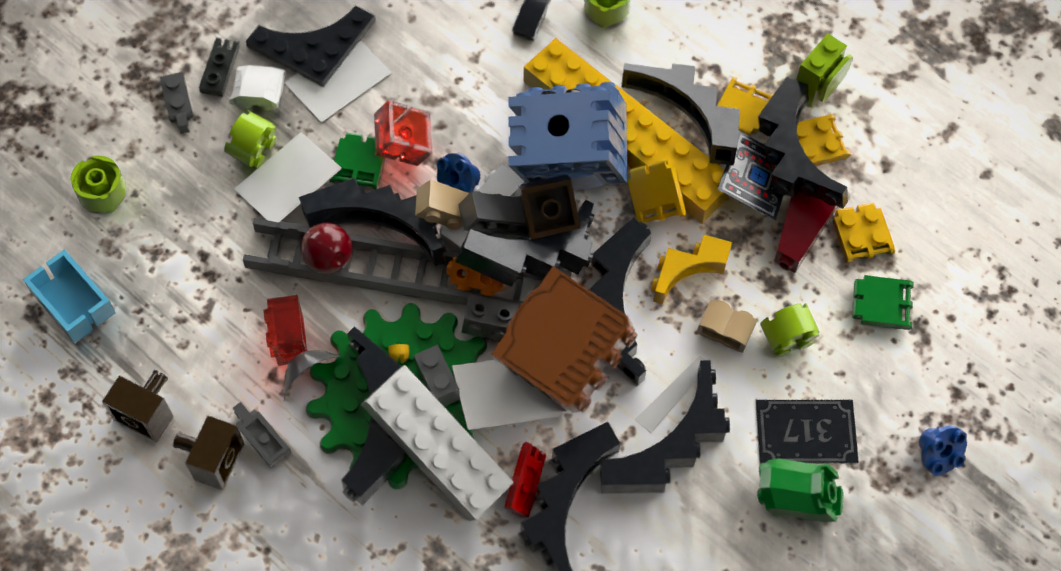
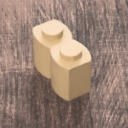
(727, 325)

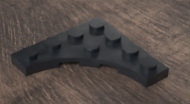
(315, 52)

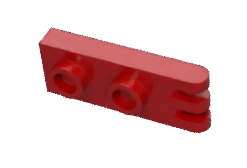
(525, 479)

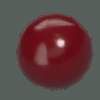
(326, 248)

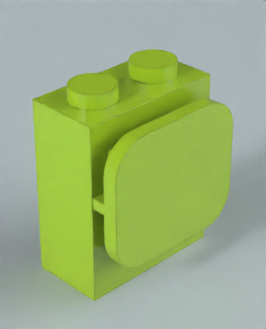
(824, 68)

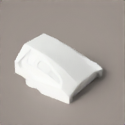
(257, 87)

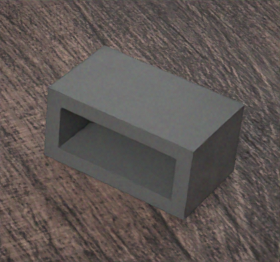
(437, 375)

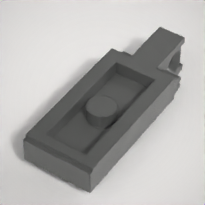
(177, 100)
(261, 435)

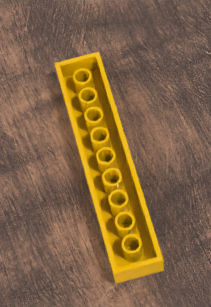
(647, 136)

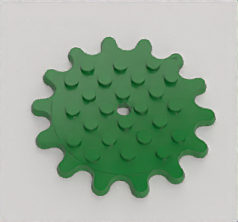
(348, 389)

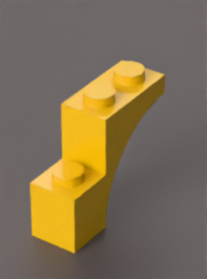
(707, 257)

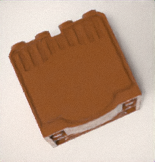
(564, 341)

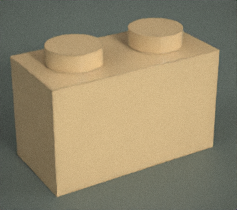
(439, 204)

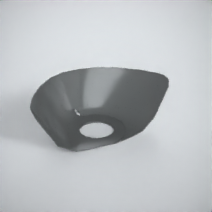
(302, 362)

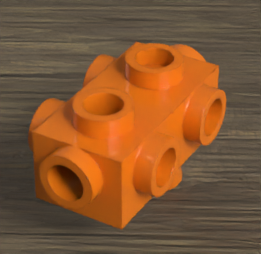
(472, 279)

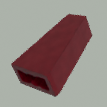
(801, 229)

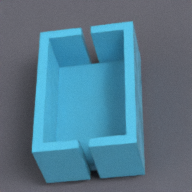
(70, 296)

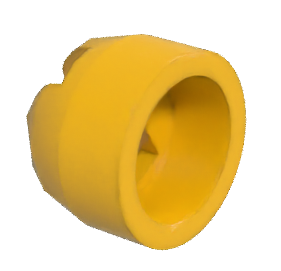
(399, 351)

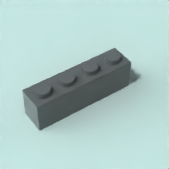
(493, 214)

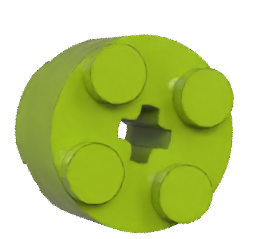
(607, 11)
(250, 139)
(98, 184)
(790, 328)

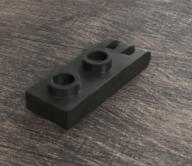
(219, 67)

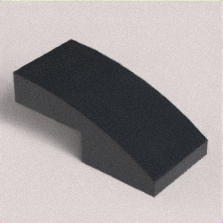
(530, 17)

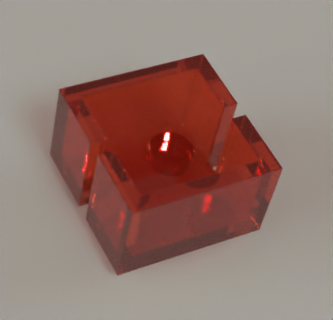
(407, 137)
(285, 328)

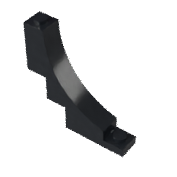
(614, 263)
(380, 454)

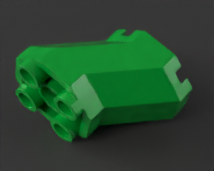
(800, 490)

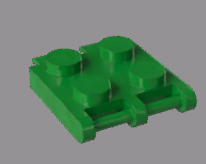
(358, 161)
(881, 302)

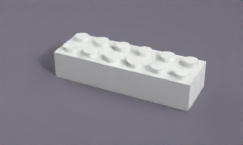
(437, 443)

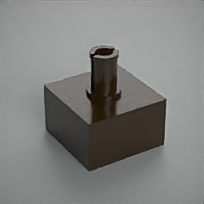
(549, 206)
(139, 406)
(212, 452)

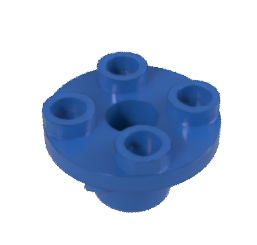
(458, 172)
(943, 449)

